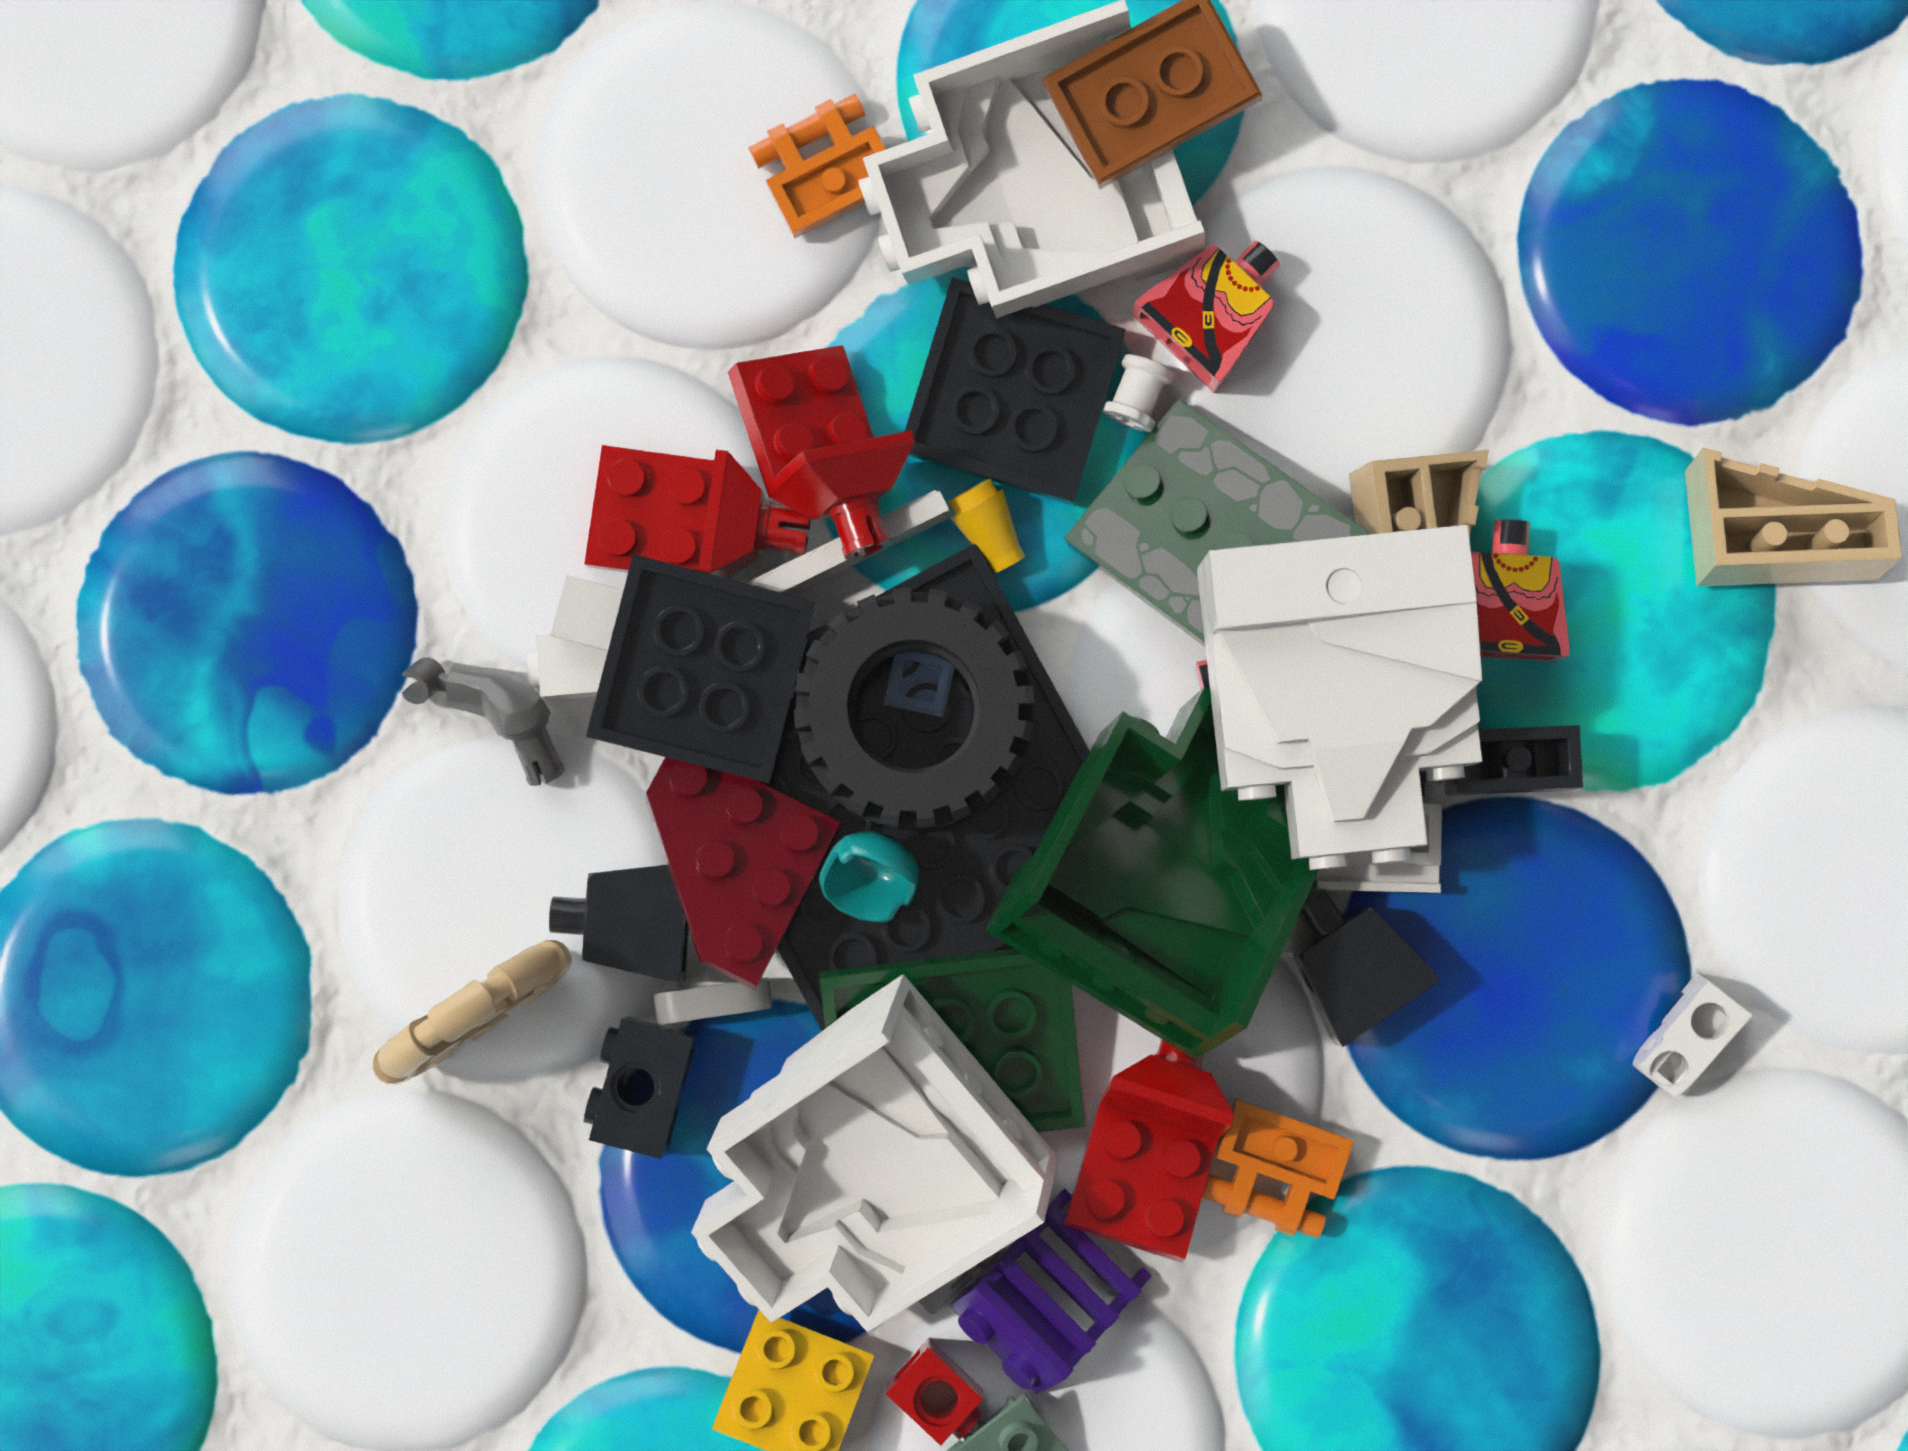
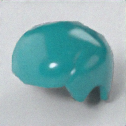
(870, 876)

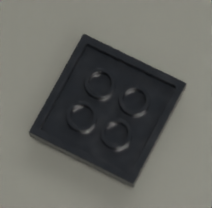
(1013, 393)
(700, 669)

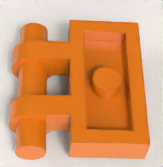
(826, 183)
(1285, 1151)

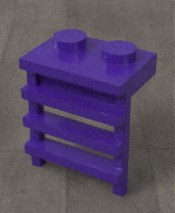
(1024, 1323)

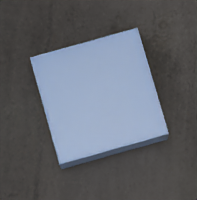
(931, 670)

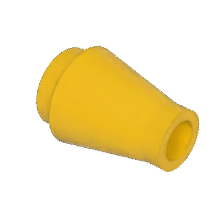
(987, 522)

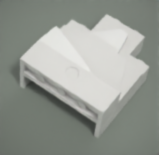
(1011, 186)
(1344, 681)
(872, 1167)

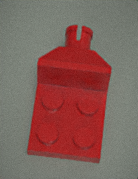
(819, 442)
(684, 513)
(1150, 1154)

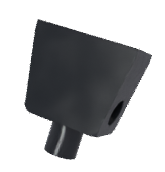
(628, 922)
(1356, 968)

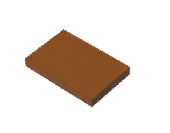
(1151, 89)

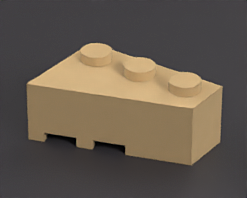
(1417, 492)
(1784, 529)

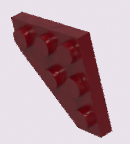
(736, 861)

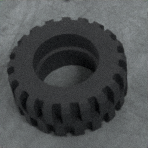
(895, 626)

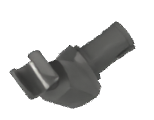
(502, 698)

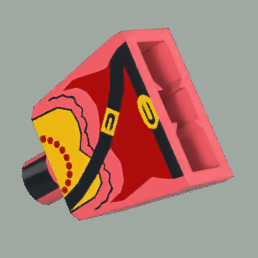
(1210, 309)
(1519, 598)

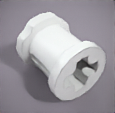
(1138, 393)

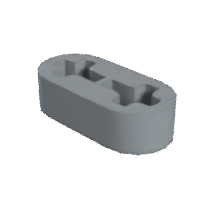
(711, 1001)

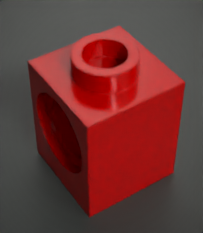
(932, 1365)

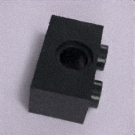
(1523, 762)
(632, 1124)

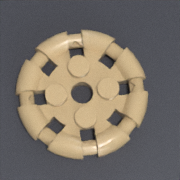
(471, 1012)

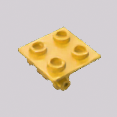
(792, 1389)

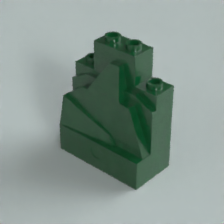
(1160, 884)

